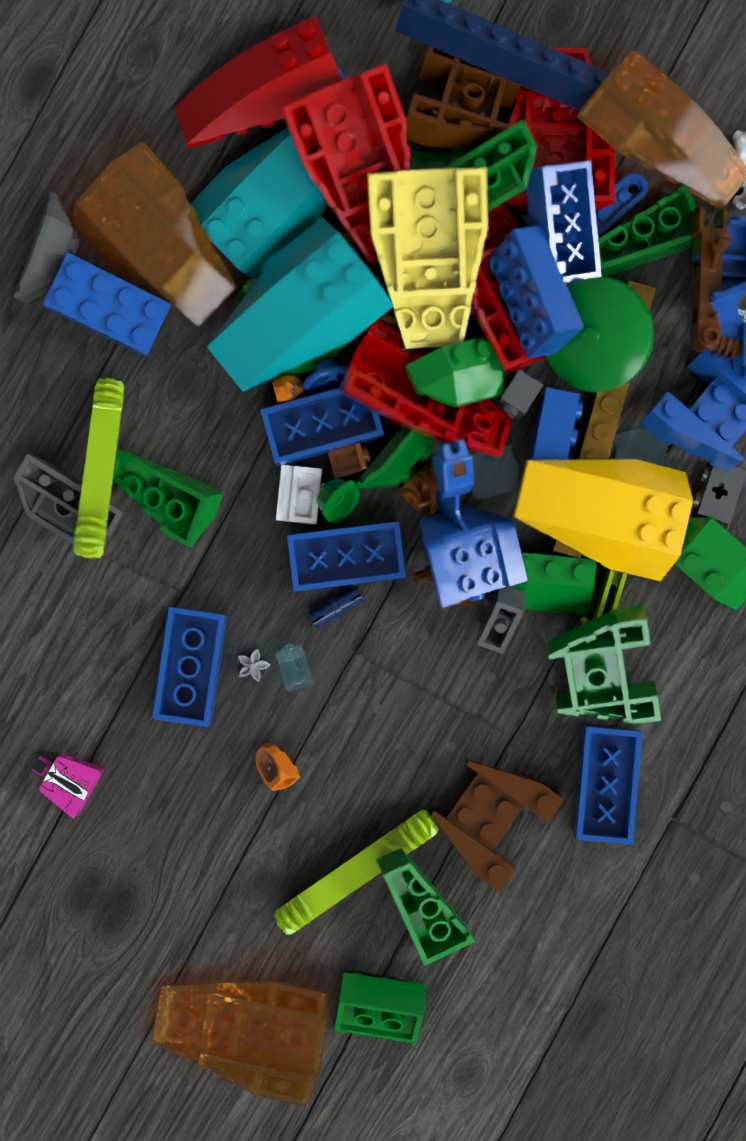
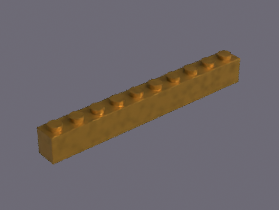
(603, 421)

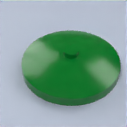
(613, 338)

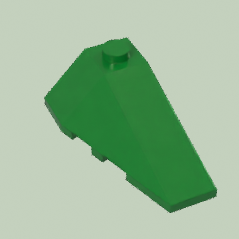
(174, 500)

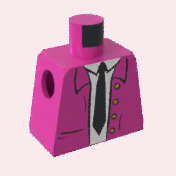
(68, 781)

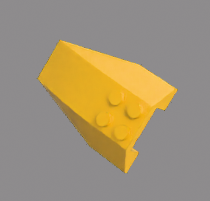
(609, 510)

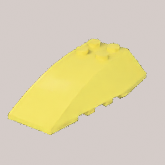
(430, 247)

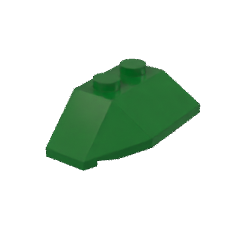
(507, 163)
(459, 373)
(396, 460)
(714, 560)

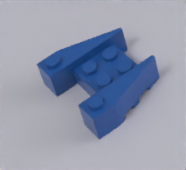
(712, 420)

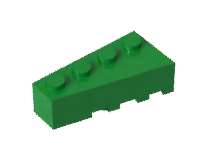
(649, 235)
(427, 915)

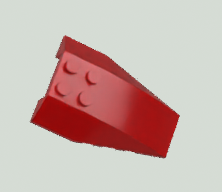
(258, 84)
(345, 136)
(564, 139)
(490, 304)
(381, 383)

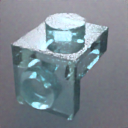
(294, 667)

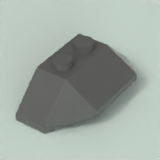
(52, 242)
(54, 496)

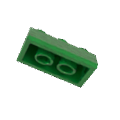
(557, 583)
(380, 1007)

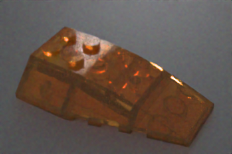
(661, 125)
(153, 235)
(249, 1033)

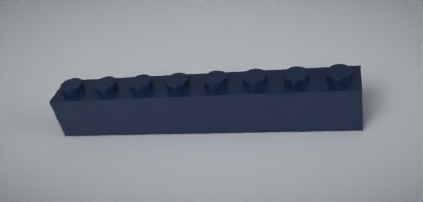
(500, 51)

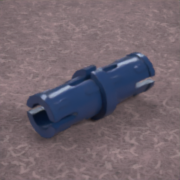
(336, 607)

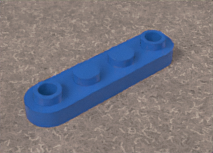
(624, 202)

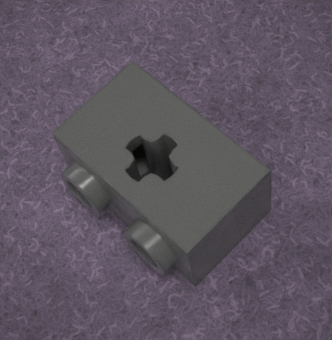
(519, 395)
(729, 485)
(501, 619)

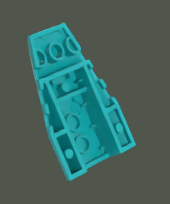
(260, 204)
(299, 308)

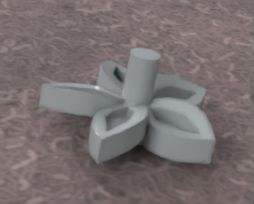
(252, 665)

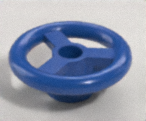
(325, 377)

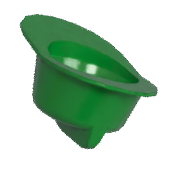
(337, 499)

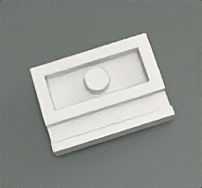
(298, 494)

